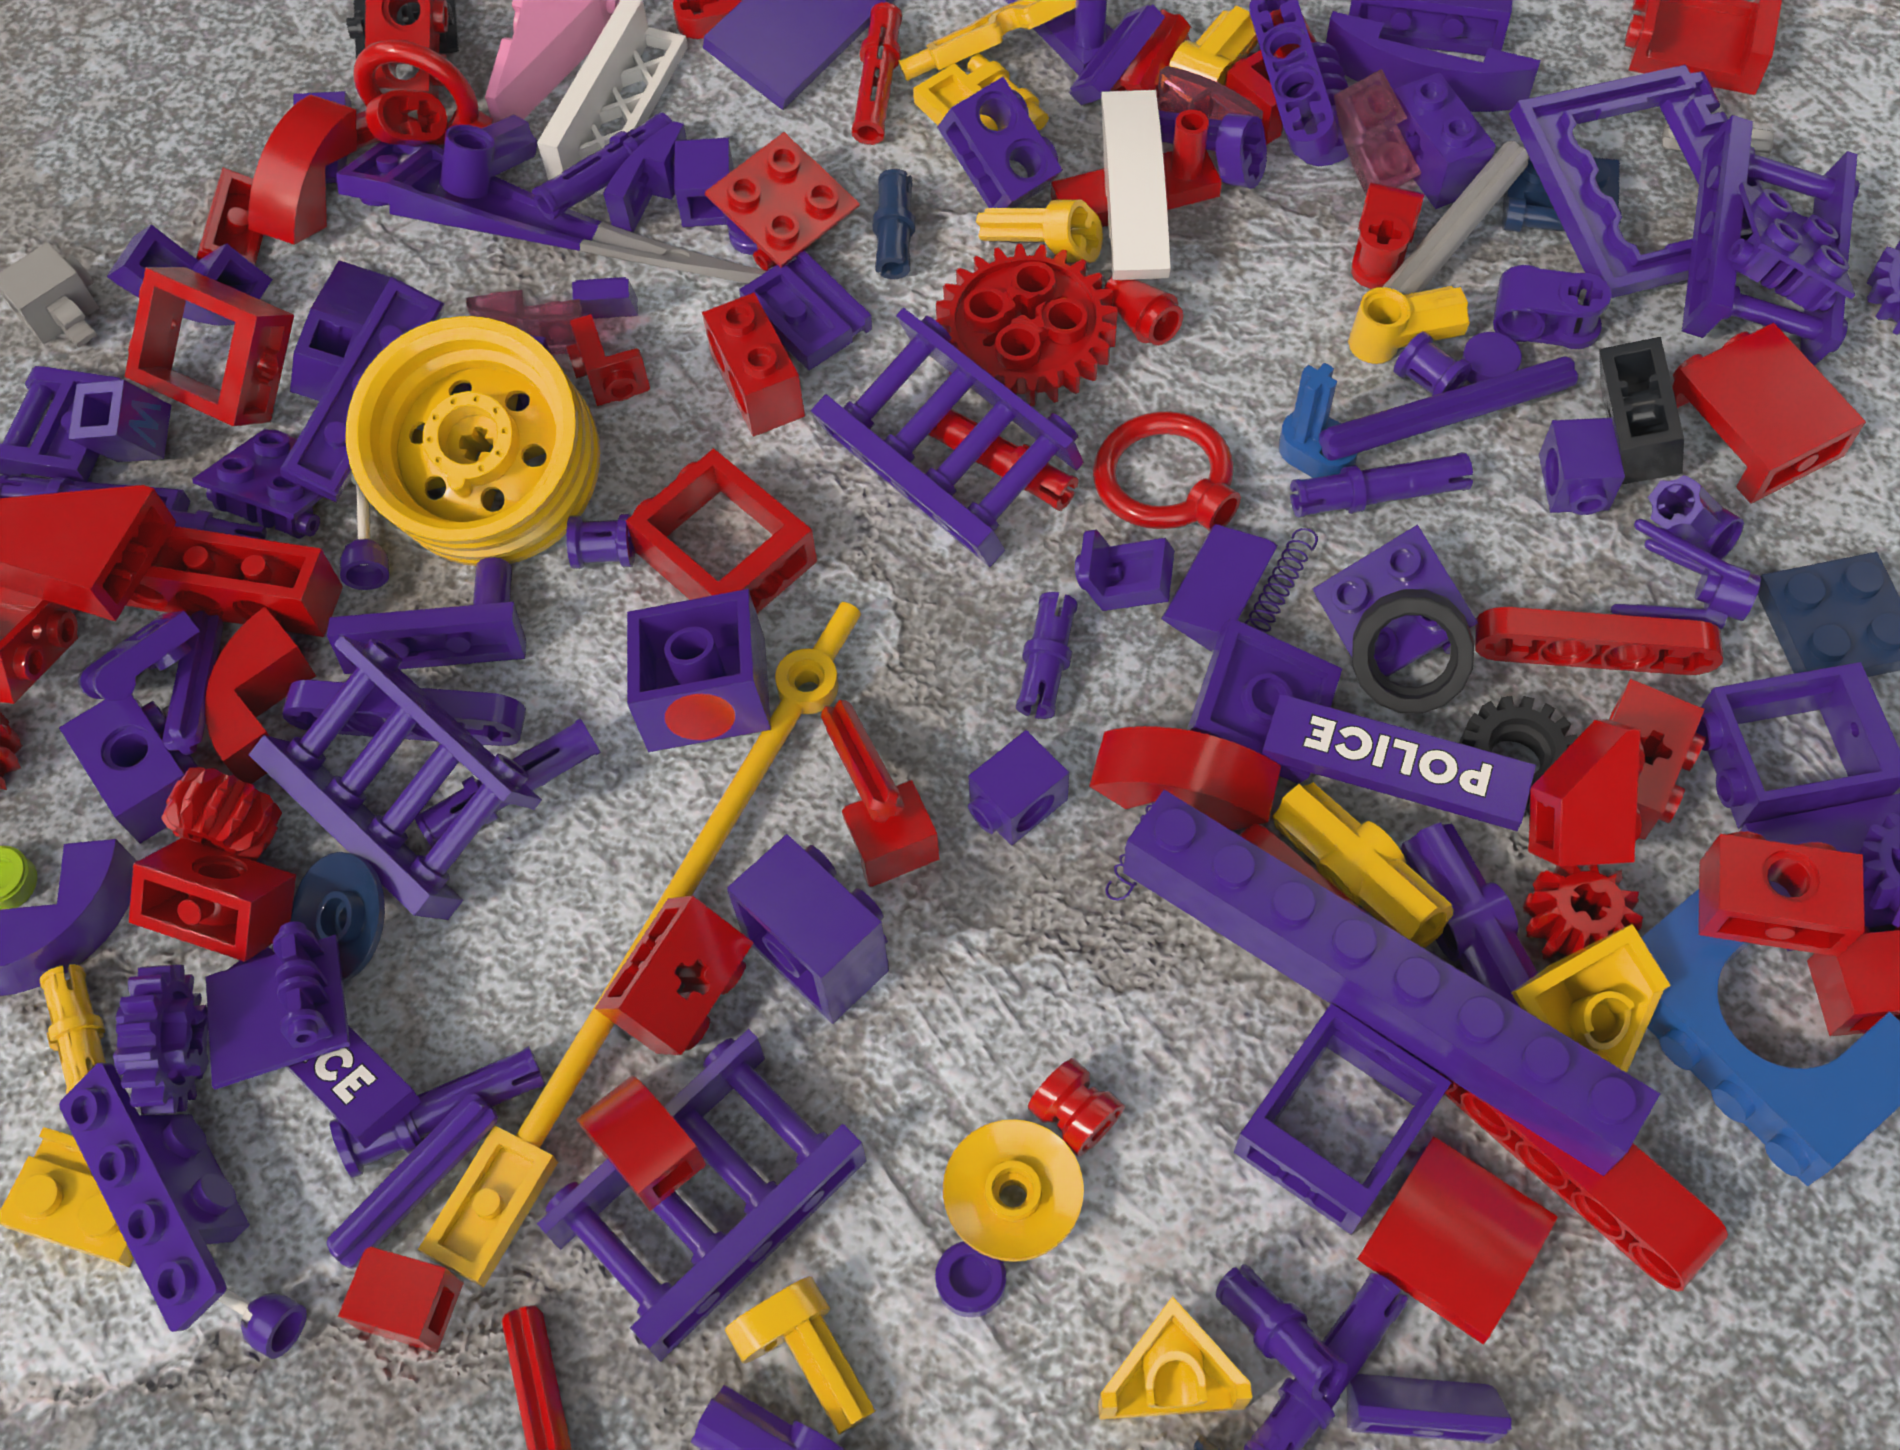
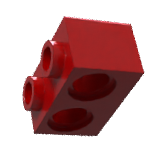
(382, 25)
(754, 364)

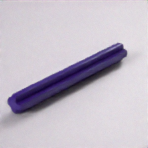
(1447, 408)

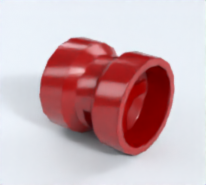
(1082, 1112)

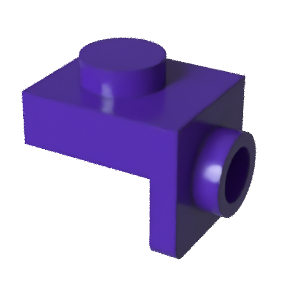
(1126, 572)

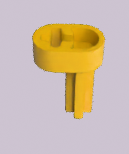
(1048, 226)
(797, 1319)

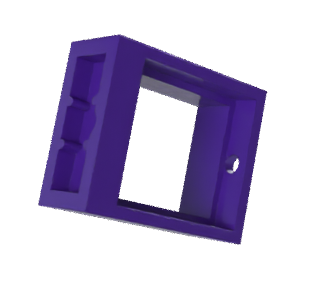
(1851, 718)
(1302, 1169)

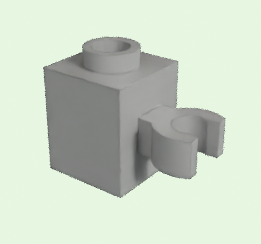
(50, 295)

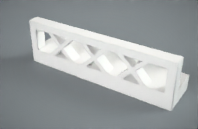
(607, 69)

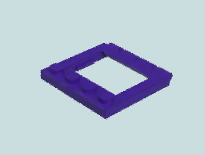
(1570, 171)

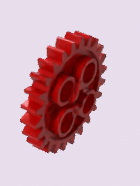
(1031, 321)

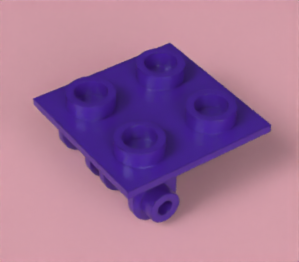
(1790, 252)
(252, 487)
(1397, 565)
(277, 1008)

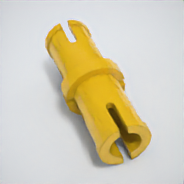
(74, 1026)

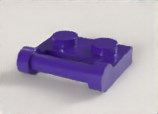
(51, 449)
(151, 647)

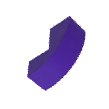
(224, 265)
(89, 906)

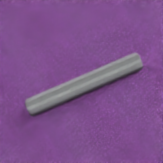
(1460, 219)

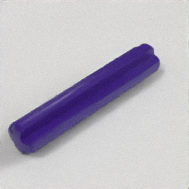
(187, 705)
(412, 1180)

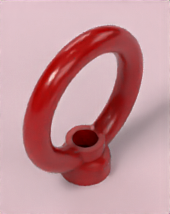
(429, 61)
(1209, 500)

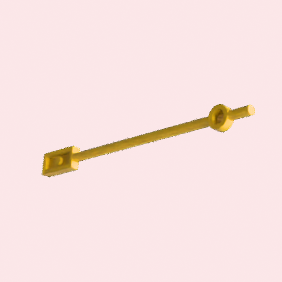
(512, 1168)

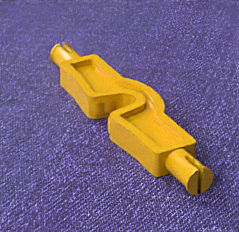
(982, 34)

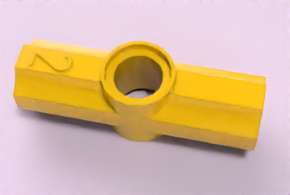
(1362, 864)

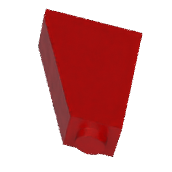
(82, 545)

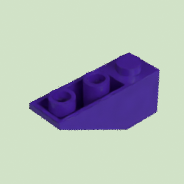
(333, 326)

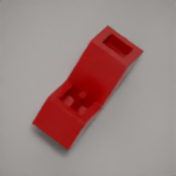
(290, 175)
(246, 682)
(1200, 769)
(642, 1141)

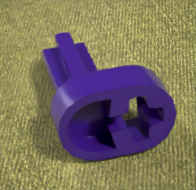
(1237, 143)

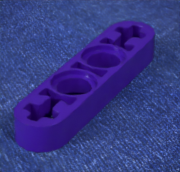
(1291, 71)
(486, 716)

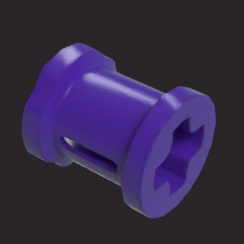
(1431, 366)
(599, 542)

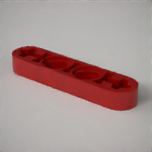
(1598, 641)

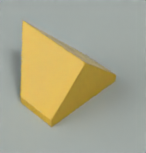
(1599, 995)
(1174, 1373)

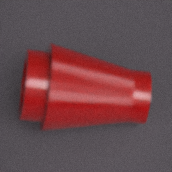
(1146, 310)

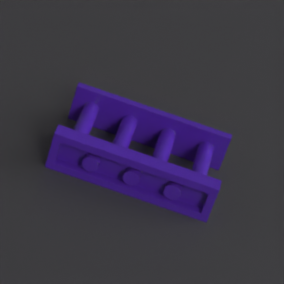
(1718, 225)
(934, 489)
(338, 801)
(718, 1259)

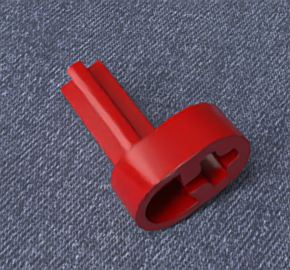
(388, 119)

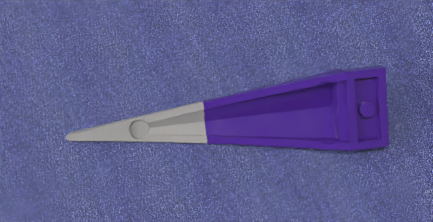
(410, 183)

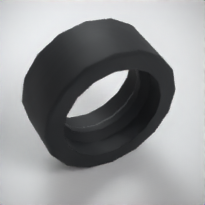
(1409, 698)

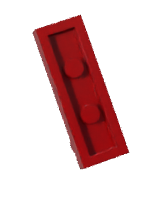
(1187, 171)

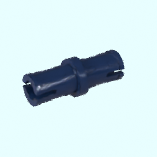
(894, 224)

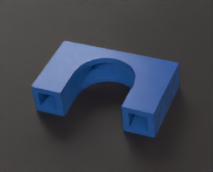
(1800, 1114)

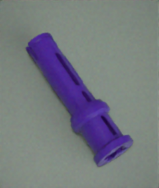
(493, 1082)

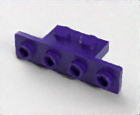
(159, 1190)

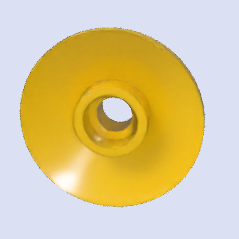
(1020, 1156)

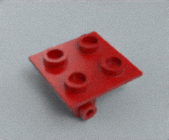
(781, 201)

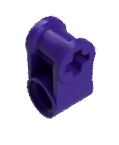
(1545, 307)

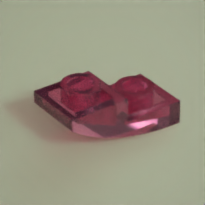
(1186, 90)
(1368, 123)
(541, 320)

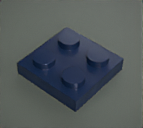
(1835, 614)

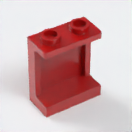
(1720, 37)
(1768, 408)

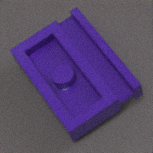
(809, 310)

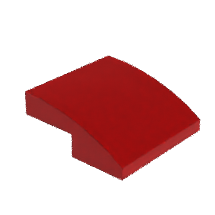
(1458, 1240)

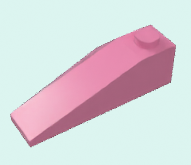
(544, 49)

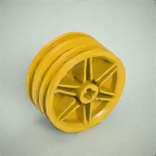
(414, 385)

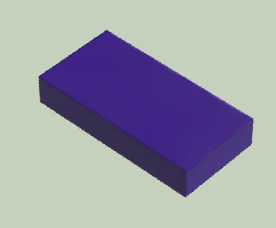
(1116, 54)

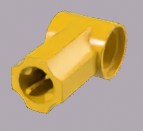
(1219, 47)
(1392, 320)

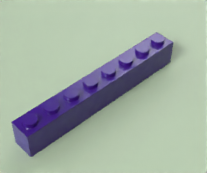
(1390, 984)

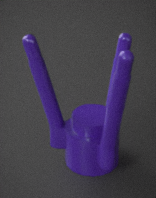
(1722, 586)

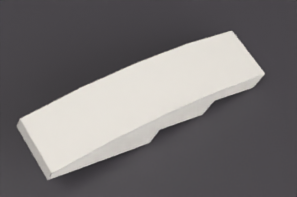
(1135, 185)

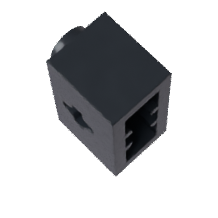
(1642, 409)

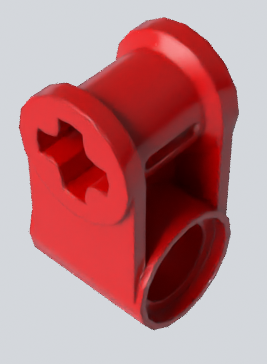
(1384, 233)

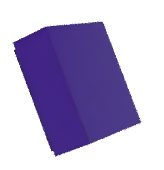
(606, 297)

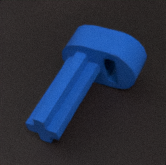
(1301, 428)

